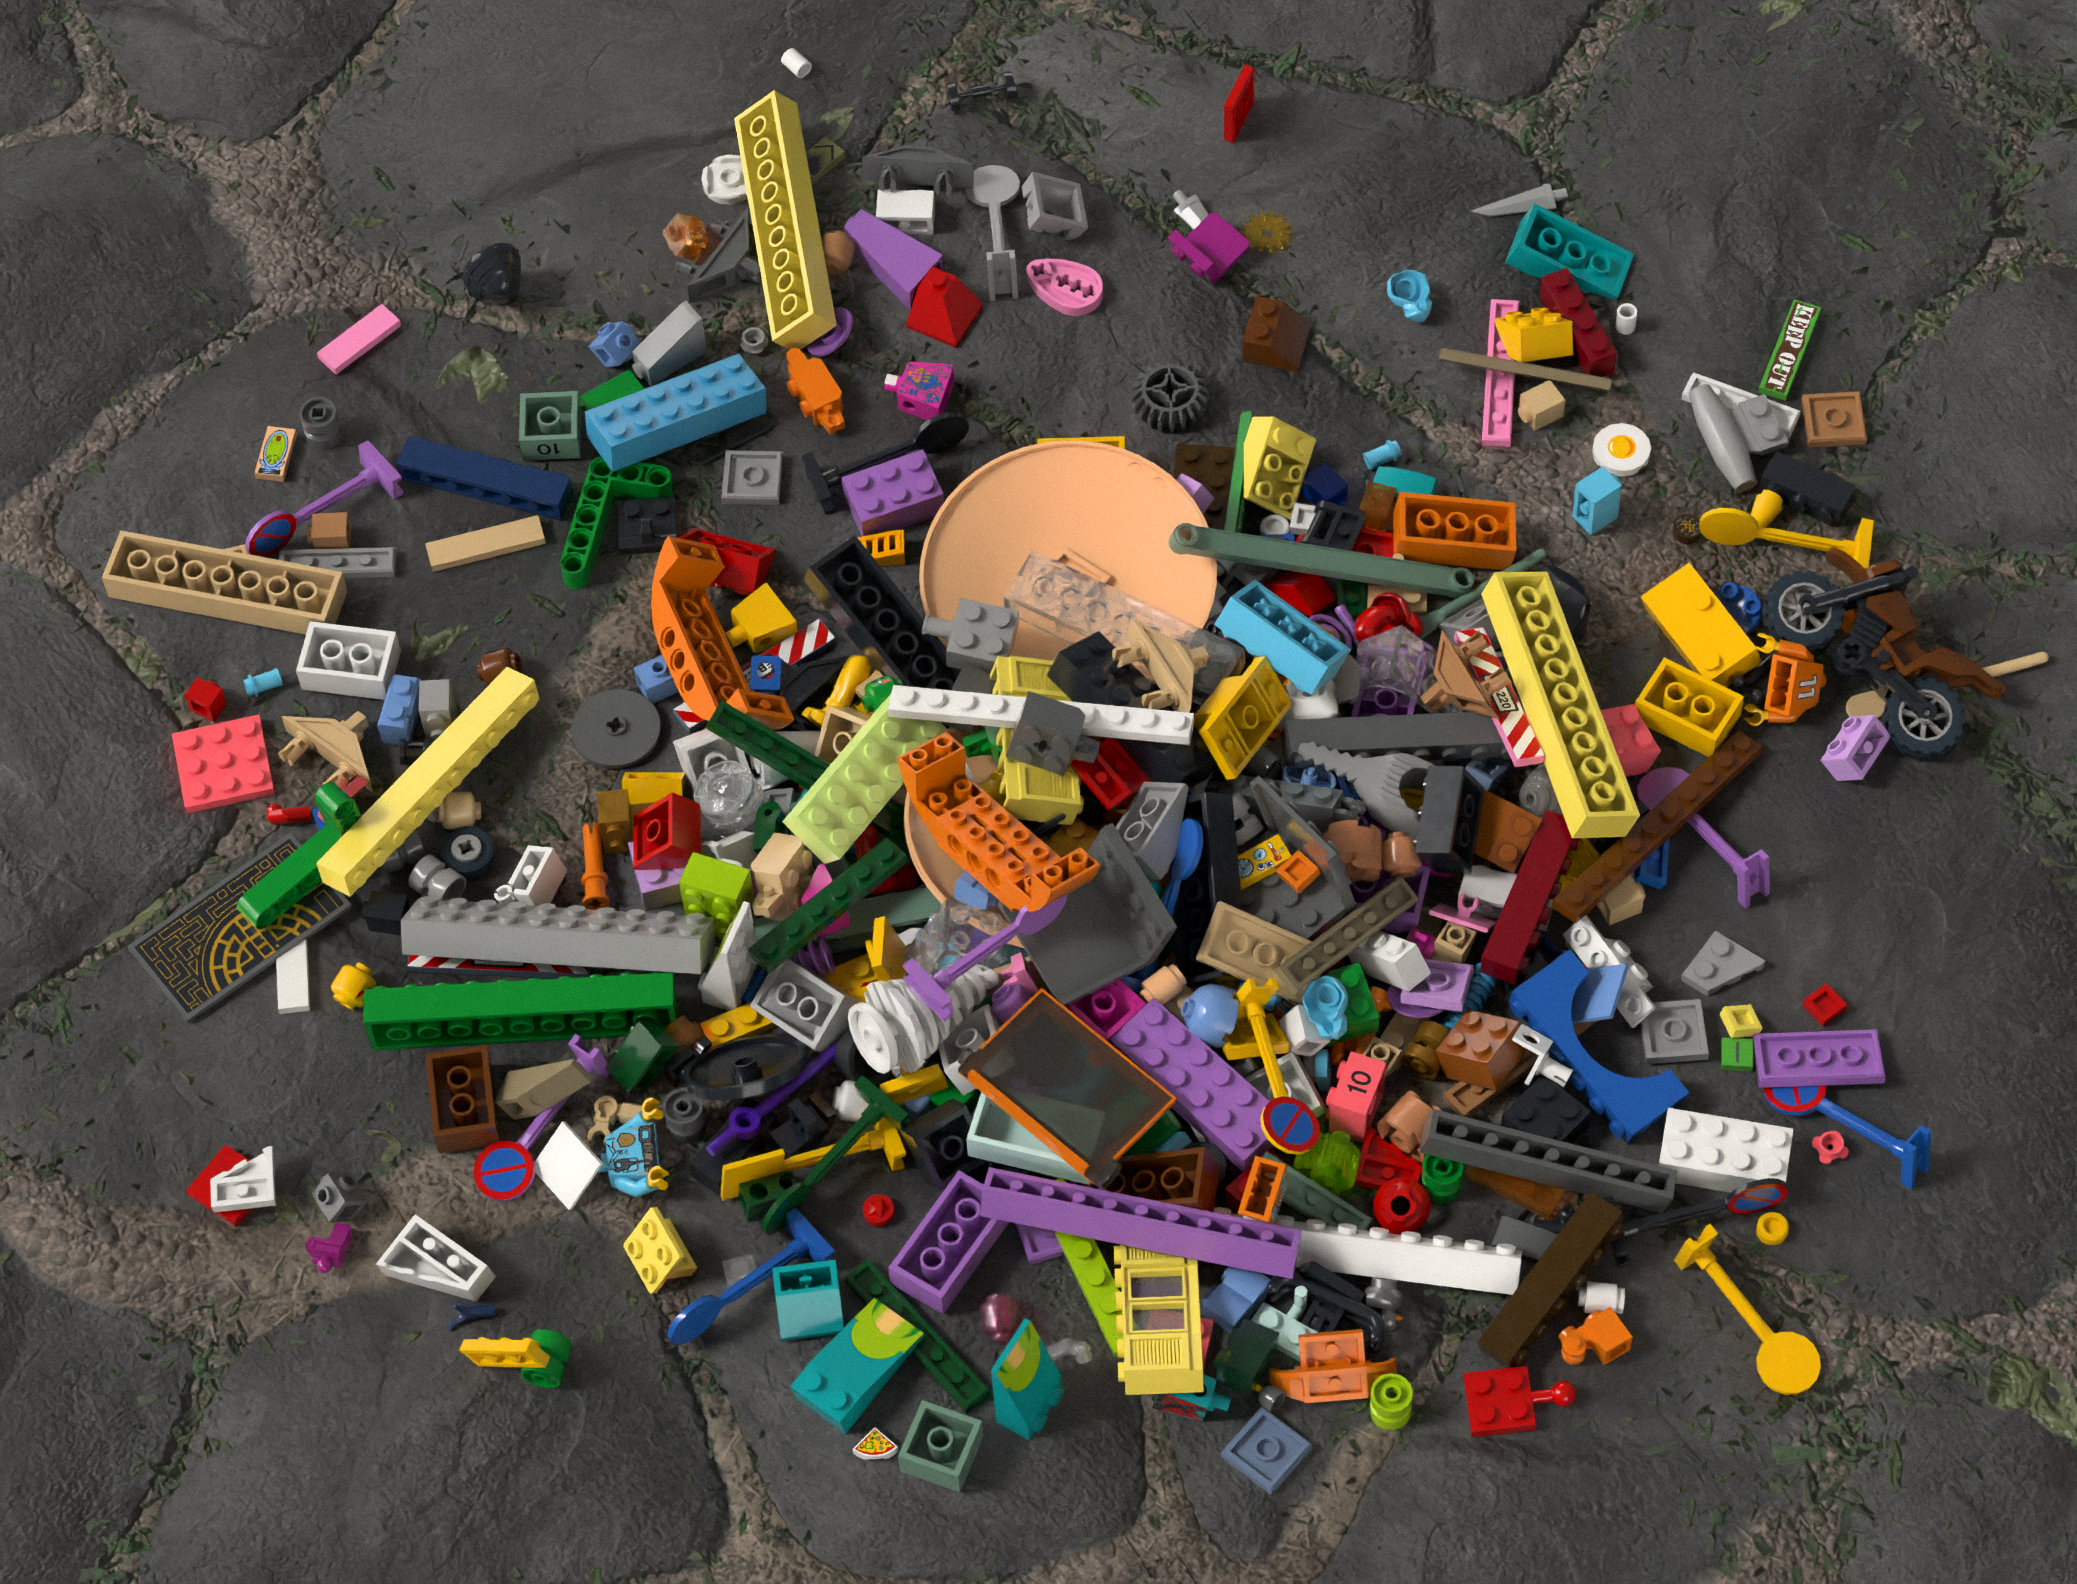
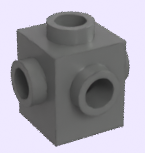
(339, 1197)

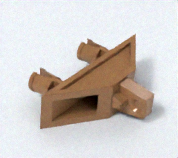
(1457, 682)

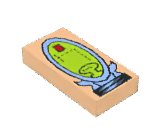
(275, 454)

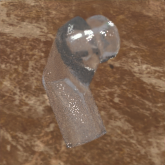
(1070, 1347)

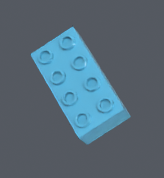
(1283, 635)

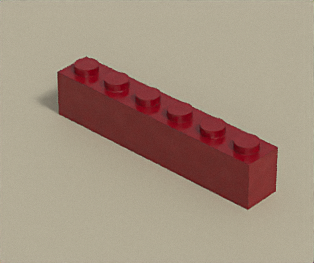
(1529, 899)

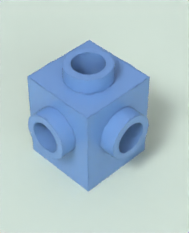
(614, 343)

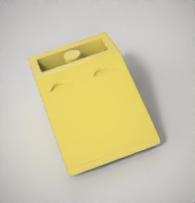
(1275, 464)

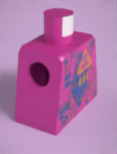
(922, 388)

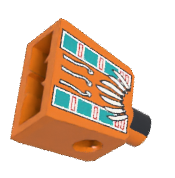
(1264, 1192)

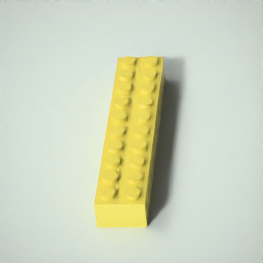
(785, 222)
(1560, 705)

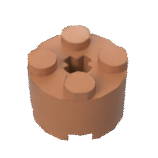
(1358, 847)
(1405, 1124)

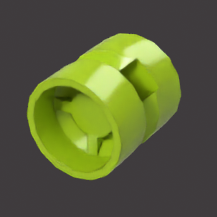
(1391, 1401)

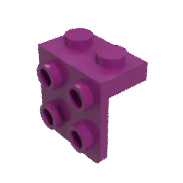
(1210, 247)

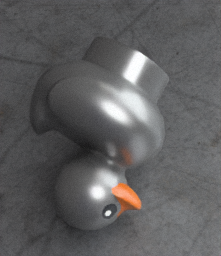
(1385, 1296)

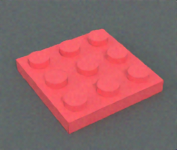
(223, 764)

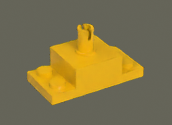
(1242, 715)

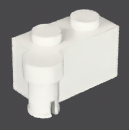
(534, 878)

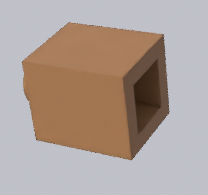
(330, 531)

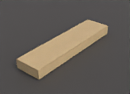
(485, 543)

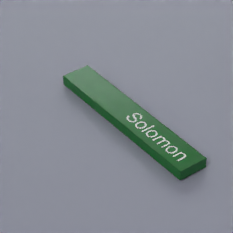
(1237, 503)

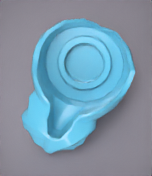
(1411, 292)
(1325, 1005)

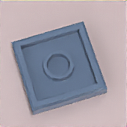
(1266, 1450)

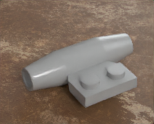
(1737, 434)

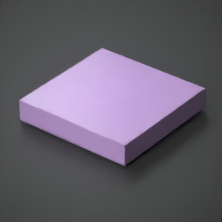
(1443, 988)

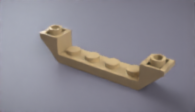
(1450, 946)

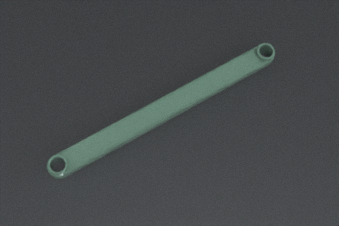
(1320, 560)

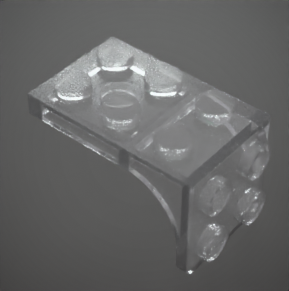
(1400, 663)
(951, 935)

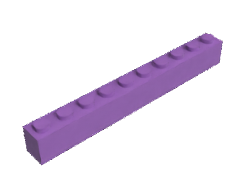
(1140, 1223)

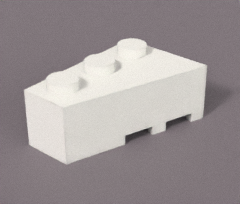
(435, 1262)

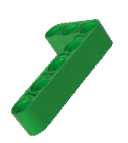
(615, 483)
(299, 871)

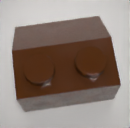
(1275, 335)

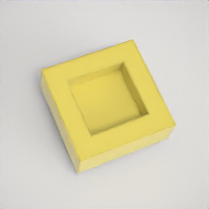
(1740, 1021)

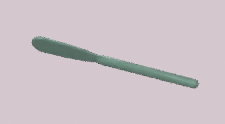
(1435, 618)

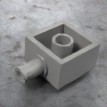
(976, 634)

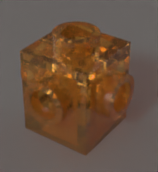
(686, 236)

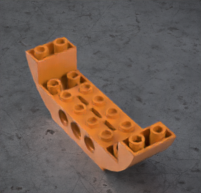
(984, 834)

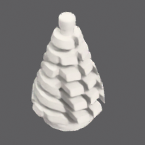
(902, 1028)

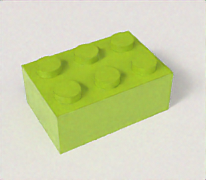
(715, 890)

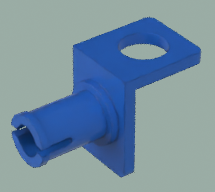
(767, 686)

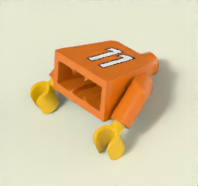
(1792, 683)

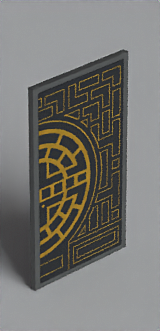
(214, 949)

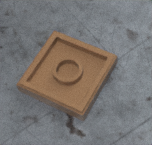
(1833, 419)

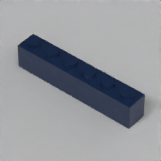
(485, 478)

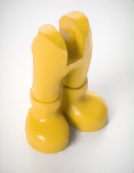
(853, 673)

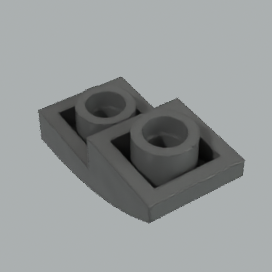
(1526, 1237)

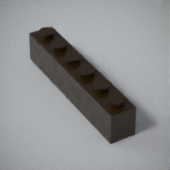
(1552, 1281)

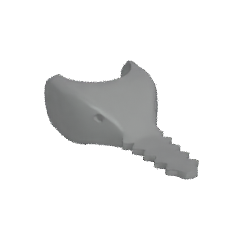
(1377, 782)

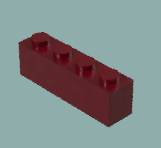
(1590, 343)

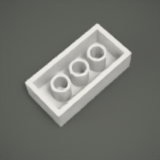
(1723, 1150)

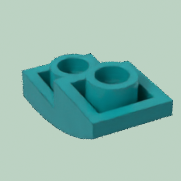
(1406, 480)

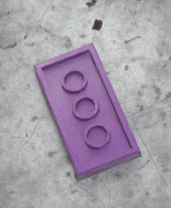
(1818, 1058)

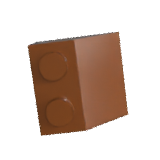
(1504, 831)

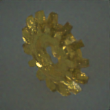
(1267, 222)

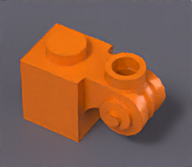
(1601, 1333)

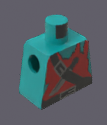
(1194, 1404)

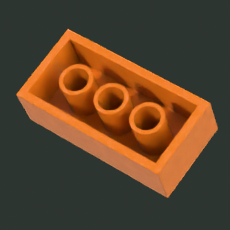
(1455, 530)

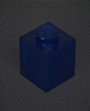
(1325, 485)

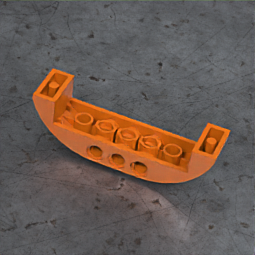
(695, 640)

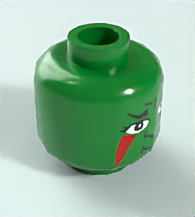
(878, 691)

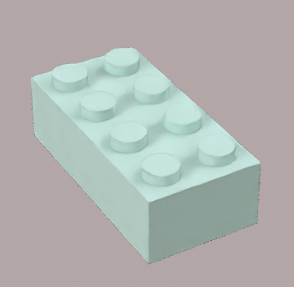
(1003, 1140)

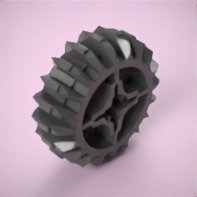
(1187, 391)

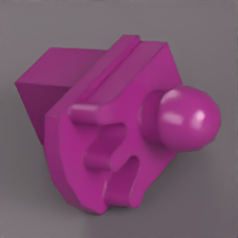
(330, 1252)

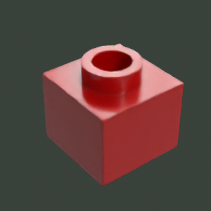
(205, 699)

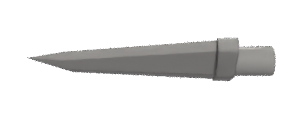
(1524, 201)
(1189, 209)

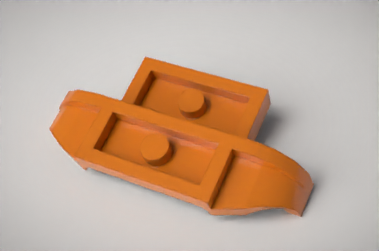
(1331, 1368)

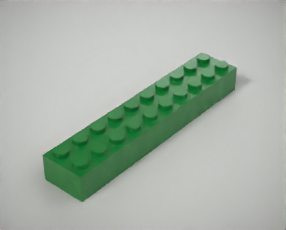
(516, 1010)

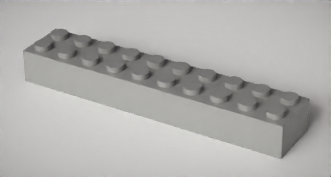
(558, 935)

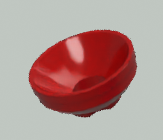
(1419, 1205)

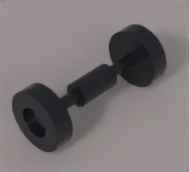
(980, 91)

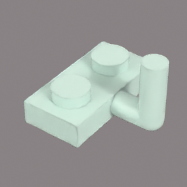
(1286, 1325)

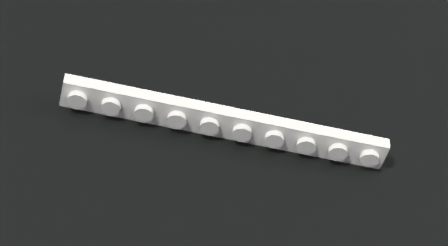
(1004, 711)

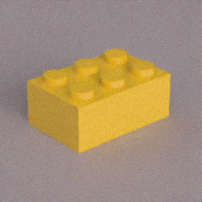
(1689, 707)

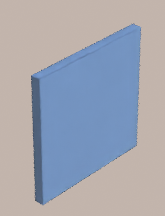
(1599, 994)

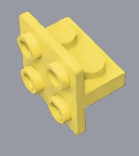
(658, 1251)

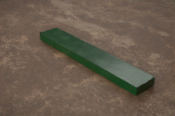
(932, 1350)

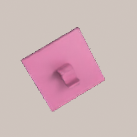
(1464, 915)

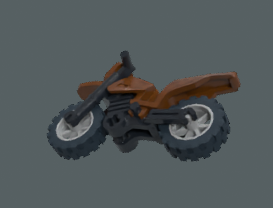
(1881, 648)

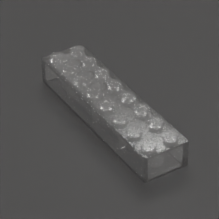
(1078, 605)

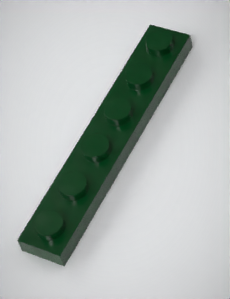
(827, 905)

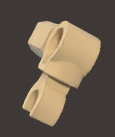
(608, 1113)

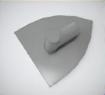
(1348, 682)

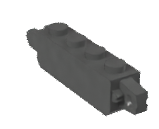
(1315, 803)

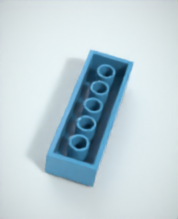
(675, 412)

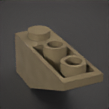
(537, 1088)

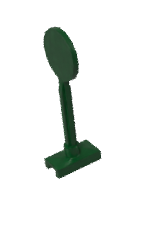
(879, 1106)

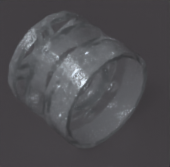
(729, 797)

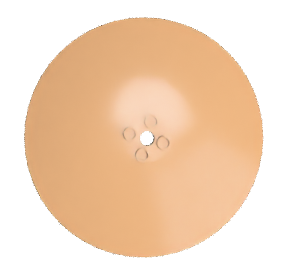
(1079, 506)

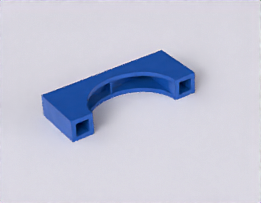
(1625, 1102)

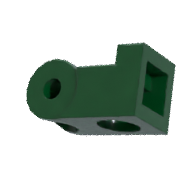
(768, 820)
(761, 1193)

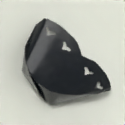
(1572, 599)

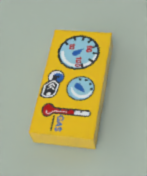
(1262, 861)

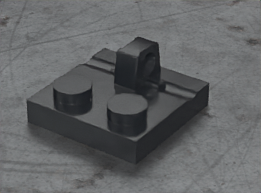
(645, 524)

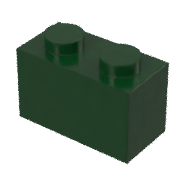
(642, 1056)

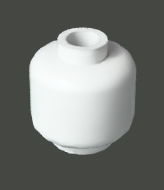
(847, 1102)

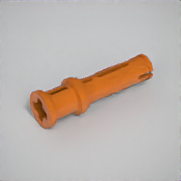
(594, 878)

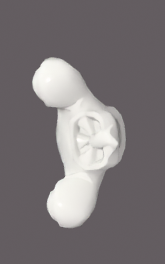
(1306, 706)

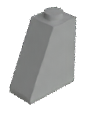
(670, 345)

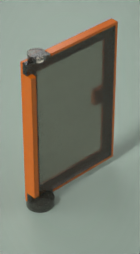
(1067, 1087)

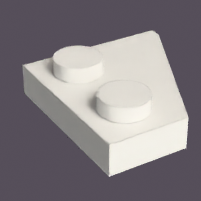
(245, 1185)

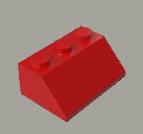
(743, 561)

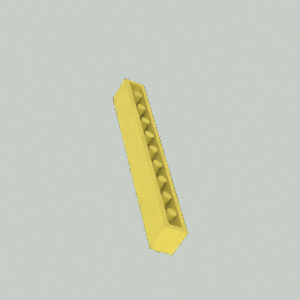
(428, 781)

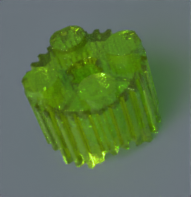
(1331, 1162)

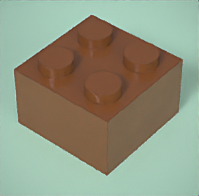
(1480, 1049)

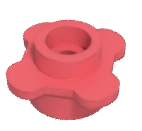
(1836, 1141)

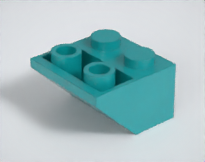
(808, 1300)

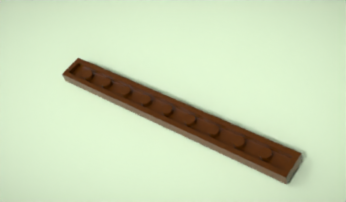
(1656, 827)

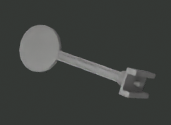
(993, 188)

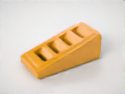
(886, 539)

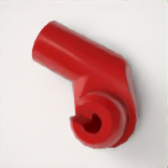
(278, 816)

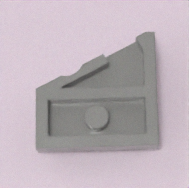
(1720, 964)

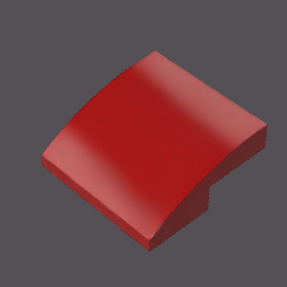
(1112, 775)

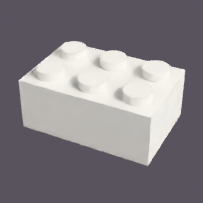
(348, 660)

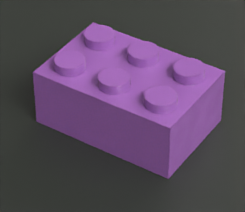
(893, 494)

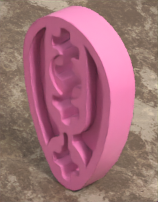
(1061, 298)

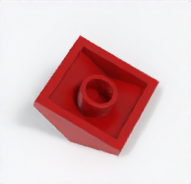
(1302, 591)

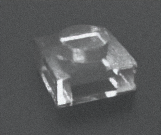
(738, 1268)

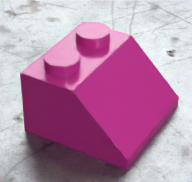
(1108, 1008)

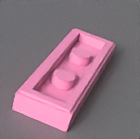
(359, 339)

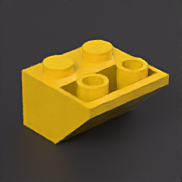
(1535, 335)

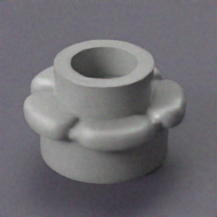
(753, 335)

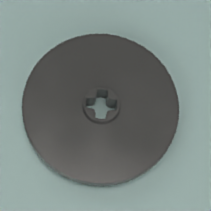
(631, 742)

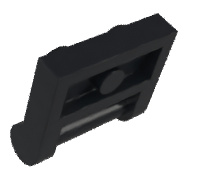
(1343, 531)

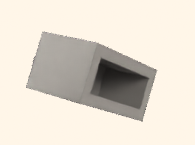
(436, 706)

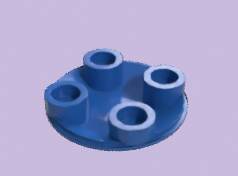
(1741, 605)

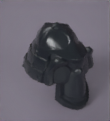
(494, 273)

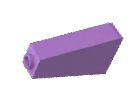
(892, 255)

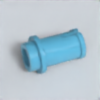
(1382, 454)
(262, 682)

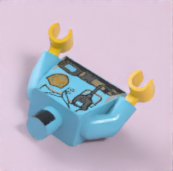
(634, 1154)

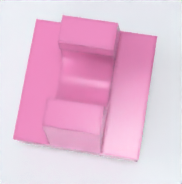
(1020, 973)

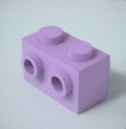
(1855, 747)

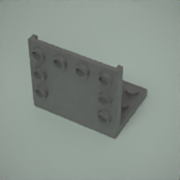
(1273, 899)
(1104, 927)

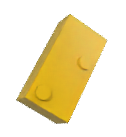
(1700, 627)

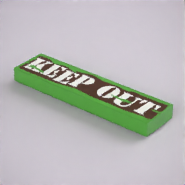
(1789, 350)

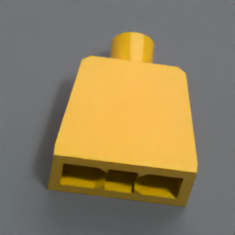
(761, 621)

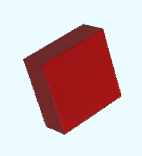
(1824, 1005)

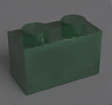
(1246, 1357)

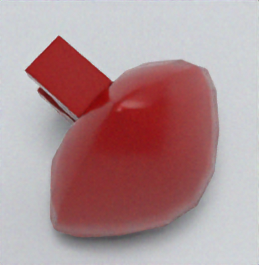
(1375, 621)

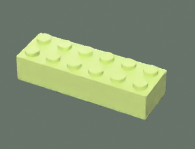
(857, 783)

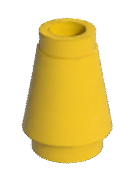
(1766, 507)

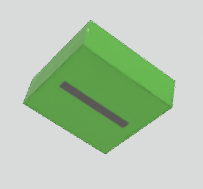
(1737, 1054)

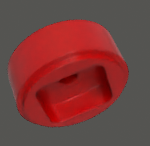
(878, 1210)

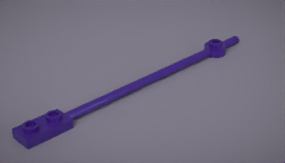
(752, 1116)

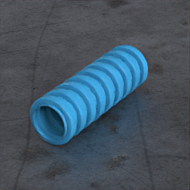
(1478, 992)

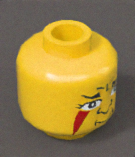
(350, 985)

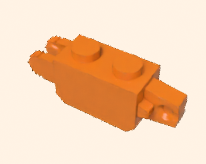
(816, 390)

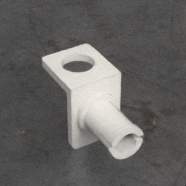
(1543, 1064)

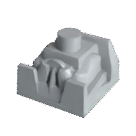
(1054, 205)

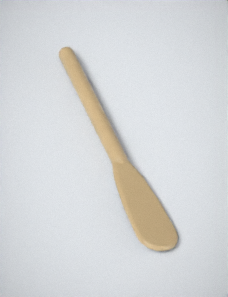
(1871, 704)

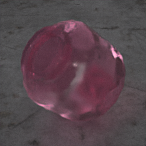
(1000, 1317)

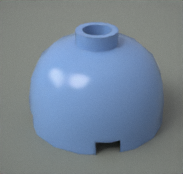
(1211, 1013)

